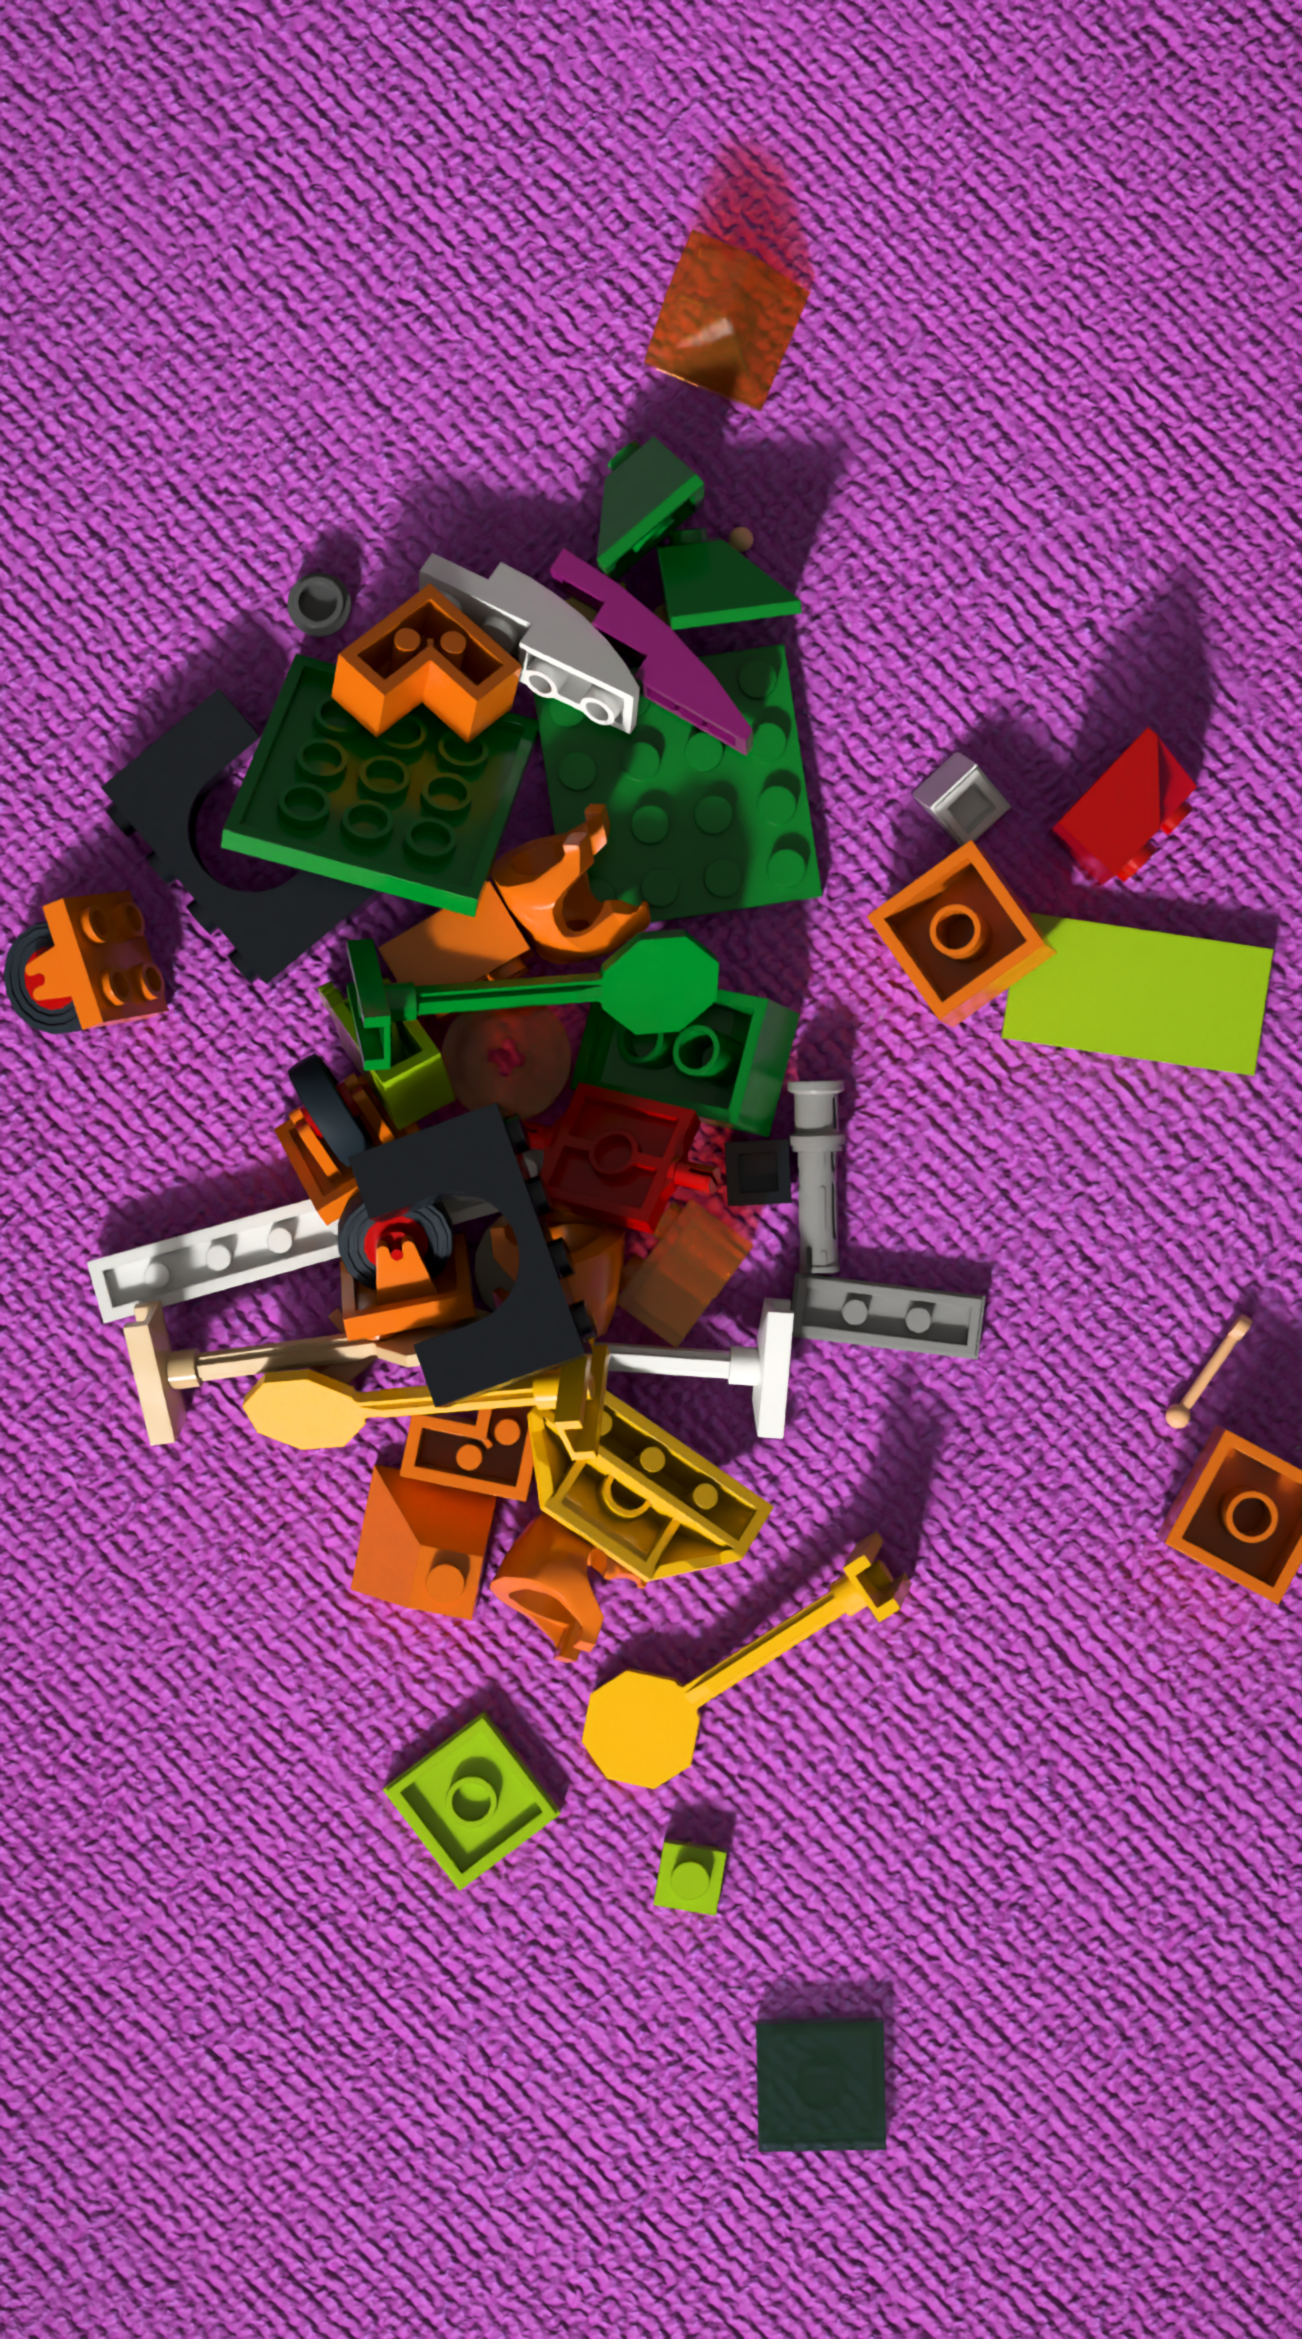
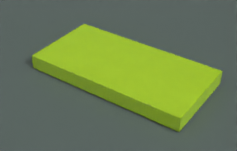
(1143, 996)

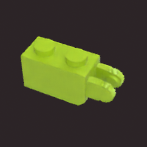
(417, 1074)

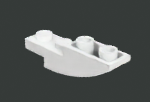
(554, 642)

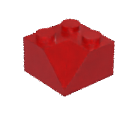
(1124, 809)

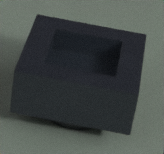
(758, 1172)

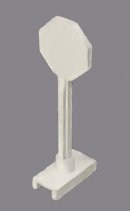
(760, 1366)

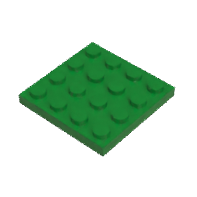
(386, 812)
(687, 813)

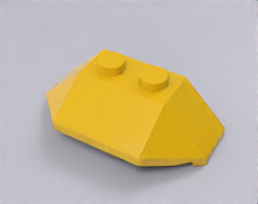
(644, 1496)

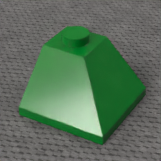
(643, 502)
(715, 584)

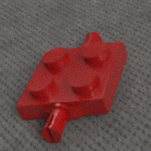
(619, 1157)

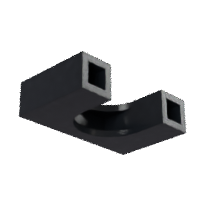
(162, 801)
(539, 1320)

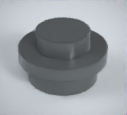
(319, 604)

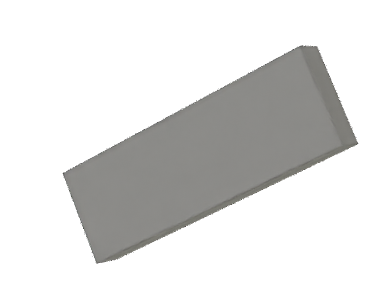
(887, 1315)

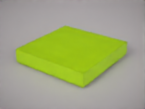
(472, 1800)

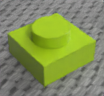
(690, 1876)

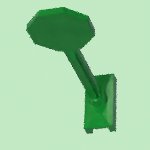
(647, 985)

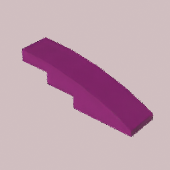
(668, 668)

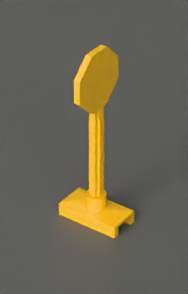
(325, 1413)
(648, 1723)

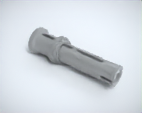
(817, 1145)

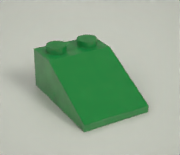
(720, 1064)

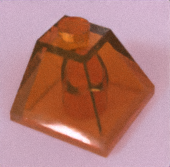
(725, 321)

